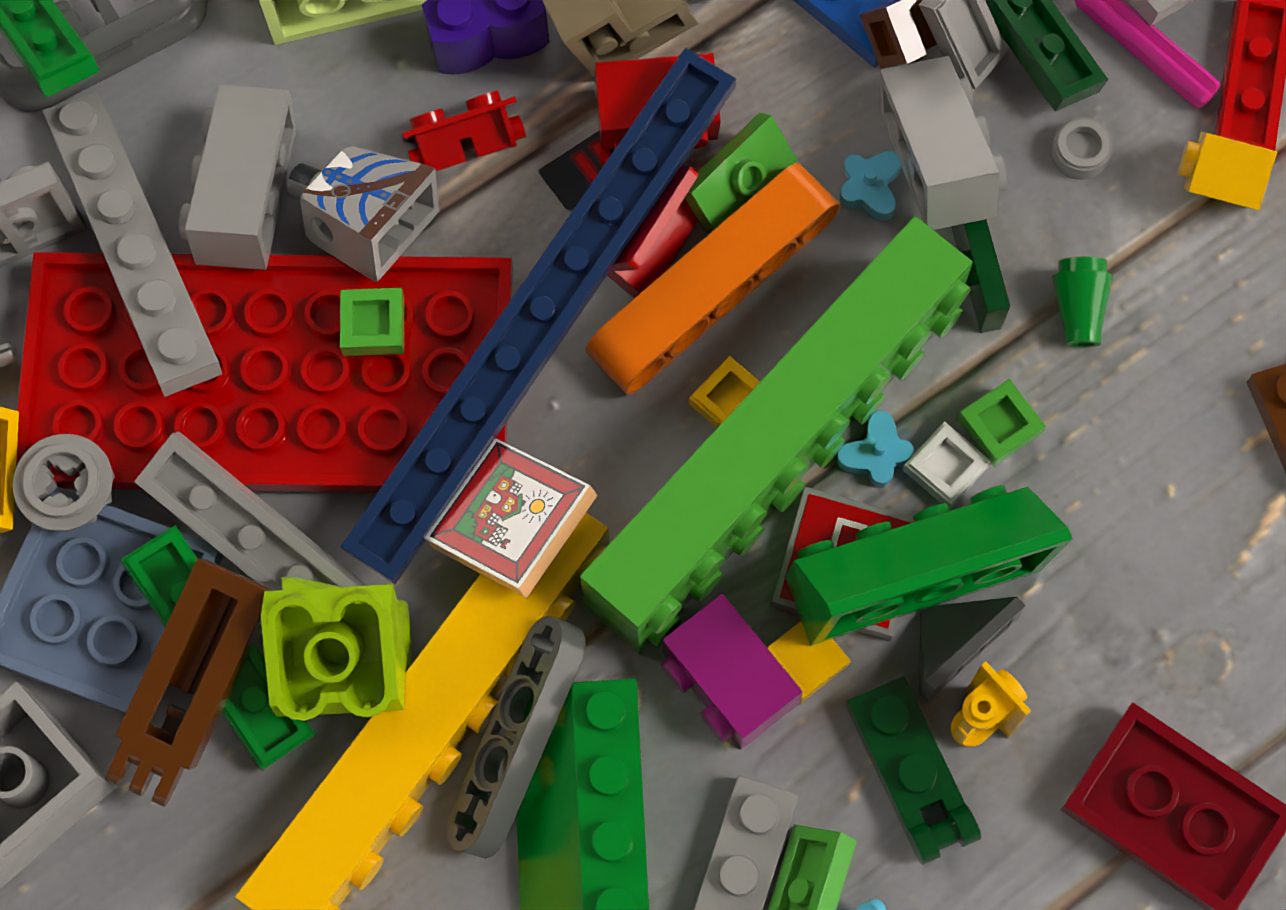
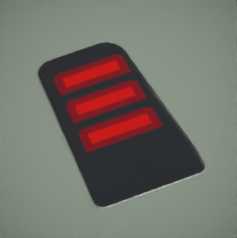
(575, 170)

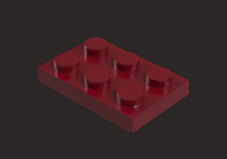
(1178, 811)

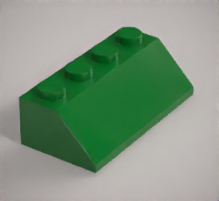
(923, 562)
(585, 807)

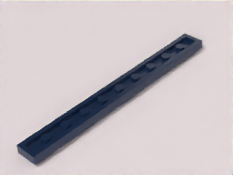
(539, 316)

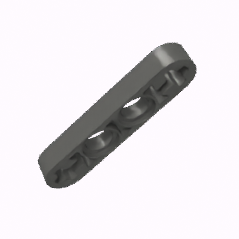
(482, 822)

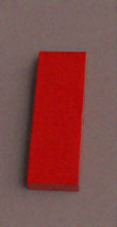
(1254, 73)

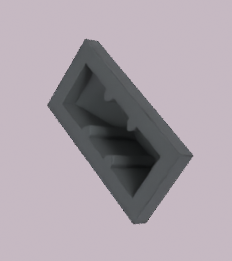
(958, 634)

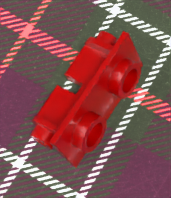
(484, 123)

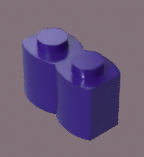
(475, 31)

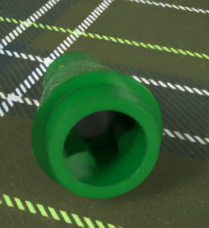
(1082, 299)

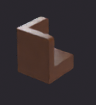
(897, 32)

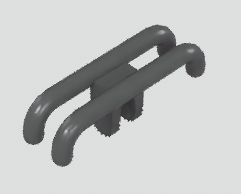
(111, 45)

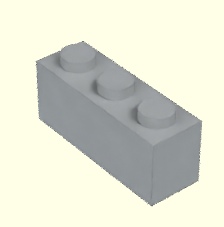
(941, 143)
(239, 177)

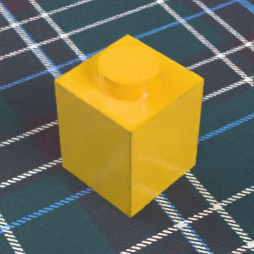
(1227, 169)

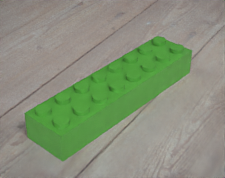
(776, 437)

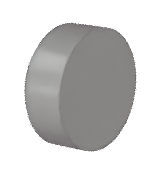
(1081, 148)

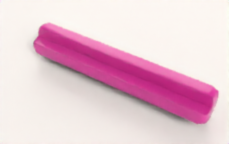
(1153, 49)

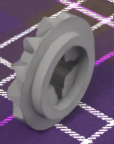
(35, 482)

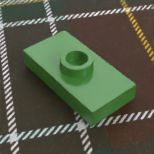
(739, 171)

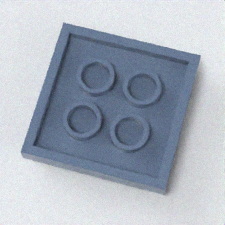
(76, 612)

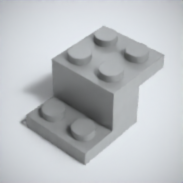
(35, 212)

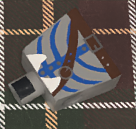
(365, 207)

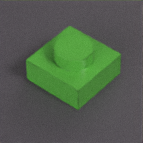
(372, 321)
(1001, 422)

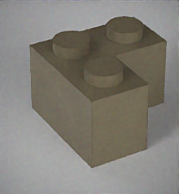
(618, 27)

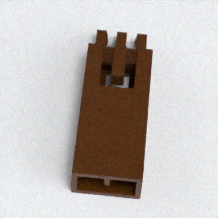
(201, 656)

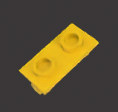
(992, 704)

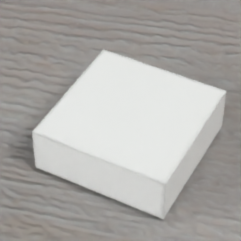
(946, 465)

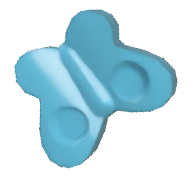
(869, 184)
(878, 452)

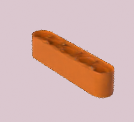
(712, 278)

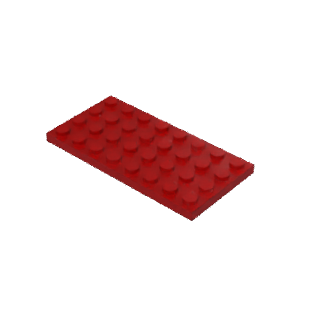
(287, 398)

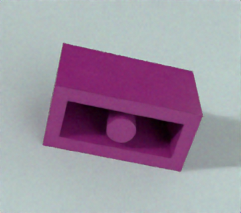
(729, 673)

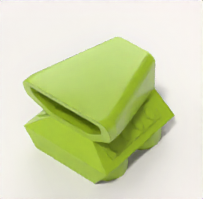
(335, 649)

